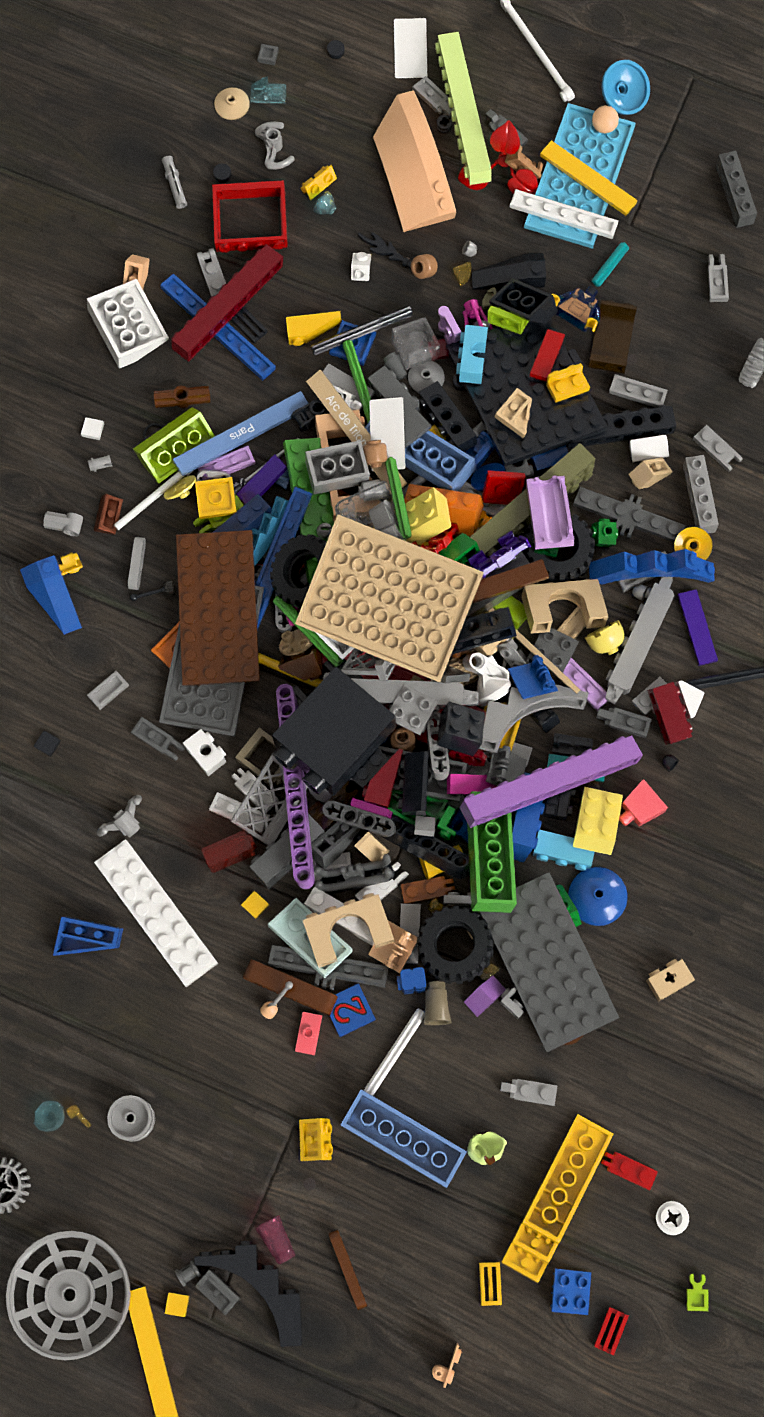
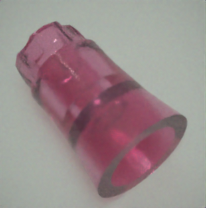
(276, 1239)

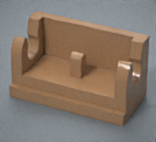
(519, 161)

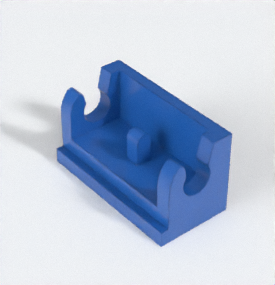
(482, 450)

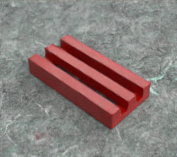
(605, 1347)

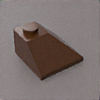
(304, 665)

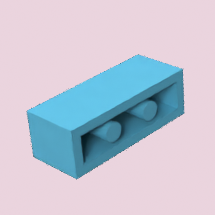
(561, 849)

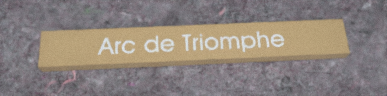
(344, 417)

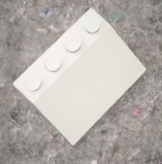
(126, 322)

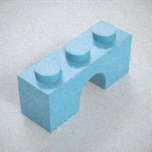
(473, 341)

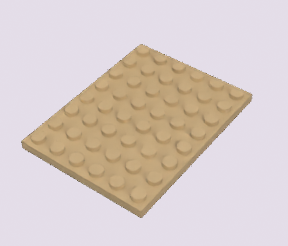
(389, 598)

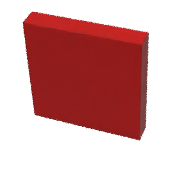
(502, 487)

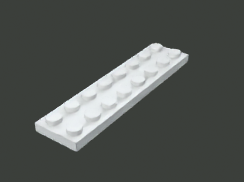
(156, 913)

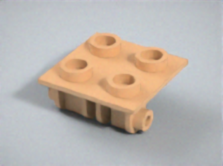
(396, 953)
(446, 1374)

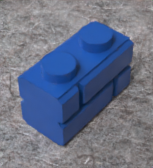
(412, 980)

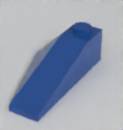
(50, 590)

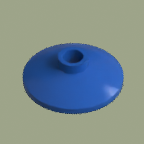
(479, 477)

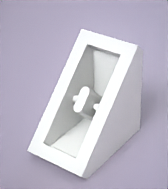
(690, 697)

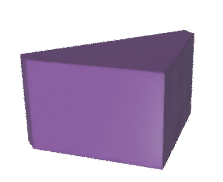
(484, 996)

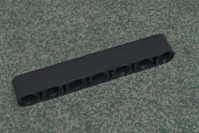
(426, 847)

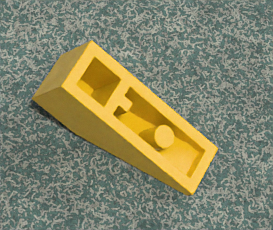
(308, 327)

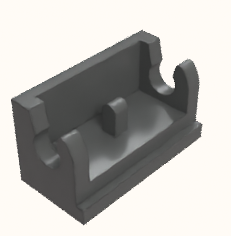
(218, 1291)

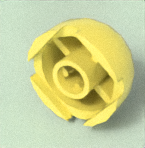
(606, 638)

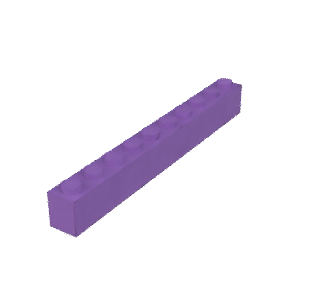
(550, 781)

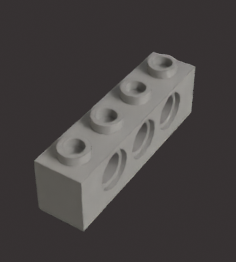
(700, 493)

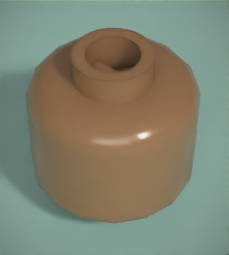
(424, 266)
(375, 453)
(403, 739)

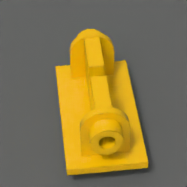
(322, 179)
(71, 563)

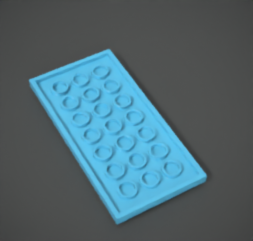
(597, 150)

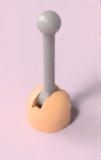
(270, 1008)

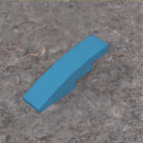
(270, 522)

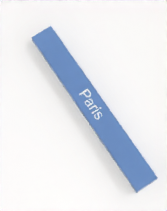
(239, 434)

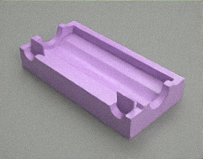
(550, 512)

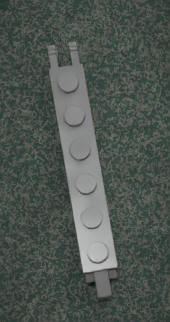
(641, 638)
(387, 691)

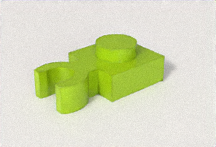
(697, 1297)

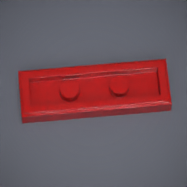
(547, 355)

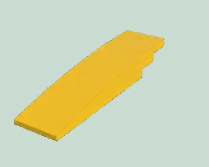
(557, 1198)

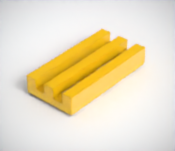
(490, 1284)

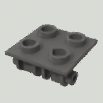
(556, 647)
(505, 766)

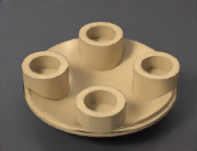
(294, 643)

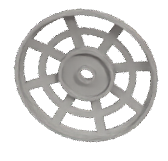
(55, 1295)

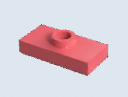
(308, 1033)

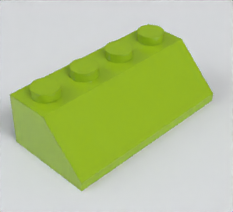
(171, 441)

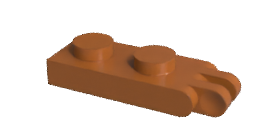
(426, 889)

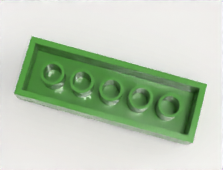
(492, 865)

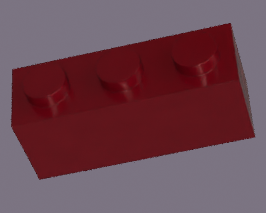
(670, 713)

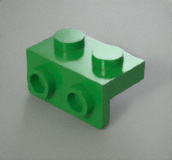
(444, 820)

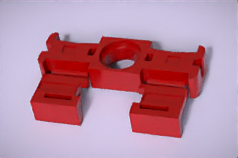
(441, 540)

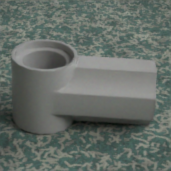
(69, 523)

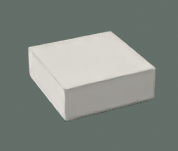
(92, 428)

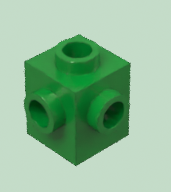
(604, 533)

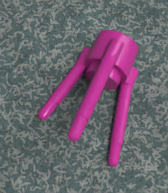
(474, 311)

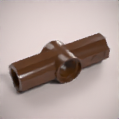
(170, 398)

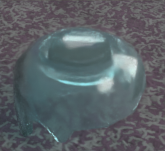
(49, 1116)

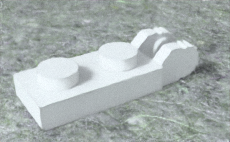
(384, 888)

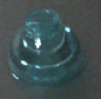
(325, 204)

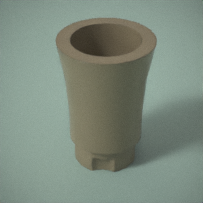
(436, 1004)

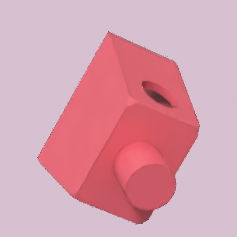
(642, 805)

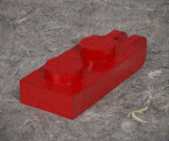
(630, 1170)

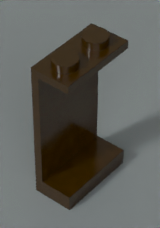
(613, 336)

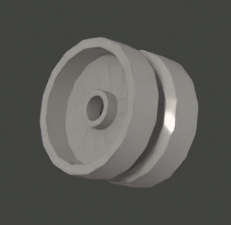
(126, 1107)

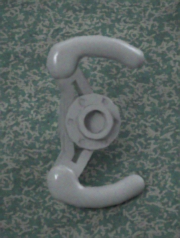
(273, 144)
(123, 820)

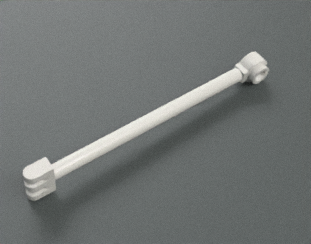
(567, 93)

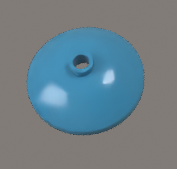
(633, 85)

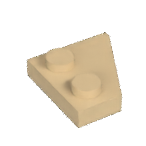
(516, 412)

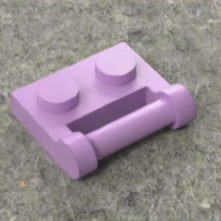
(448, 325)

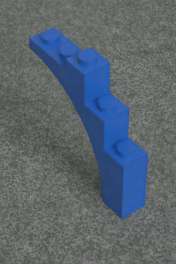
(651, 564)

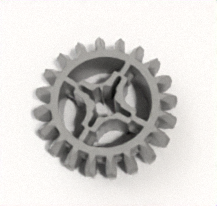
(754, 365)
(6, 1176)

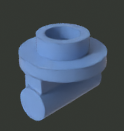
(283, 481)

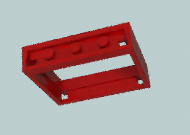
(249, 190)

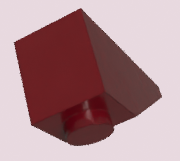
(382, 784)

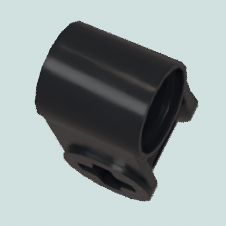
(308, 415)

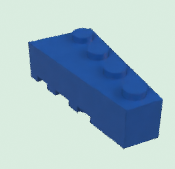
(524, 829)

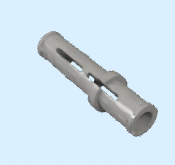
(172, 176)

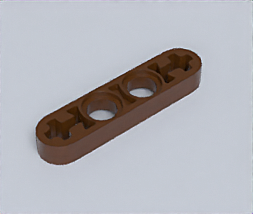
(347, 1269)

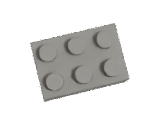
(336, 467)

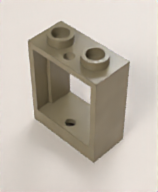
(250, 748)

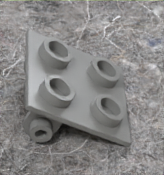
(413, 709)

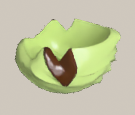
(486, 1147)

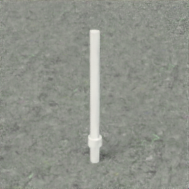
(147, 501)

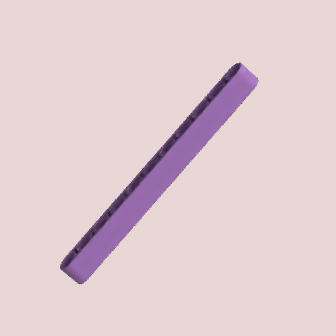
(292, 795)

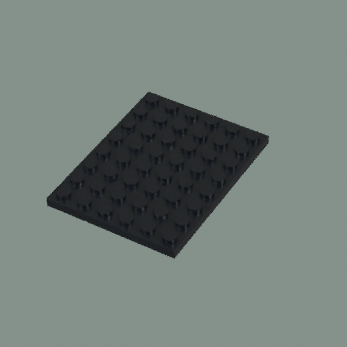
(508, 367)

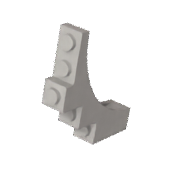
(502, 717)

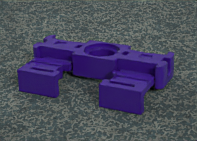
(509, 549)

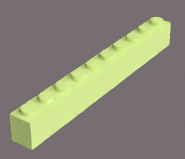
(464, 108)

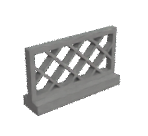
(382, 667)
(279, 819)

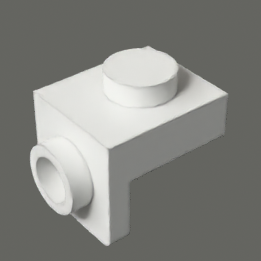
(360, 266)

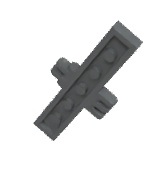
(628, 514)
(347, 970)

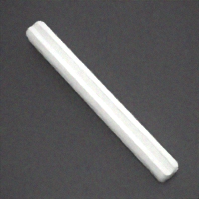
(395, 1052)

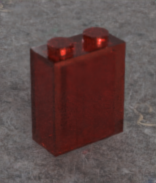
(229, 851)

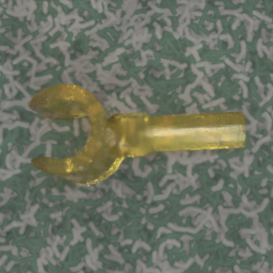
(74, 1111)

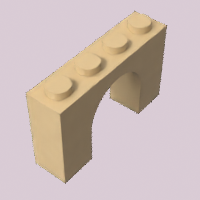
(583, 593)
(320, 926)

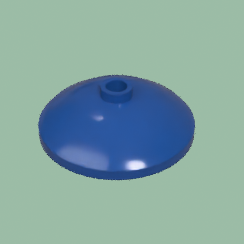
(594, 909)

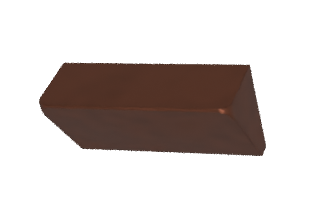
(108, 514)

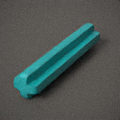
(610, 264)

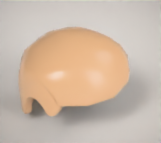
(605, 119)

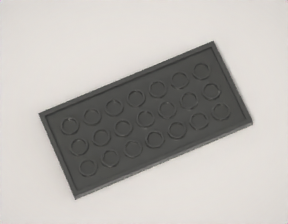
(203, 707)
(550, 965)

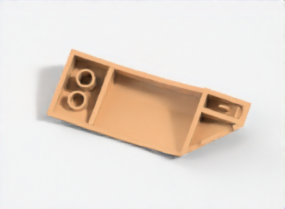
(413, 165)

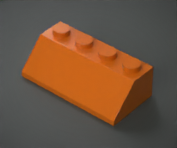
(463, 507)

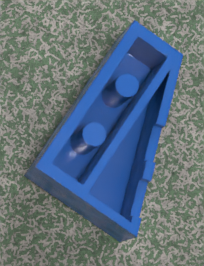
(85, 936)

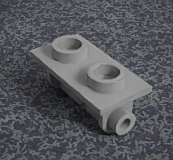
(509, 653)

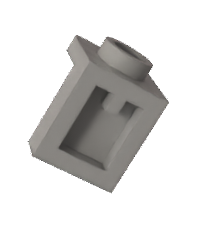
(514, 1006)

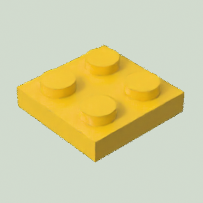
(215, 498)

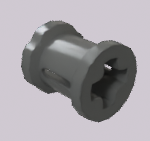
(188, 1273)

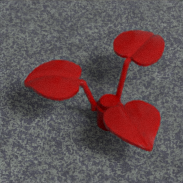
(507, 141)

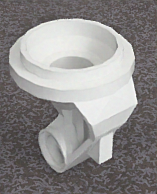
(492, 680)

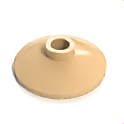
(234, 109)

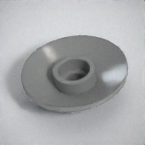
(419, 382)

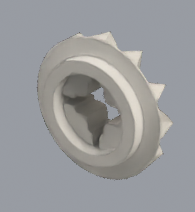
(681, 1222)

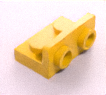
(567, 383)
(315, 1139)

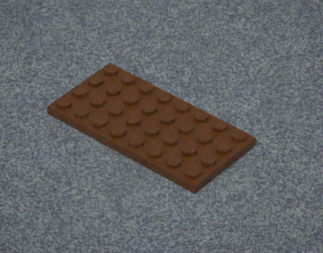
(217, 608)

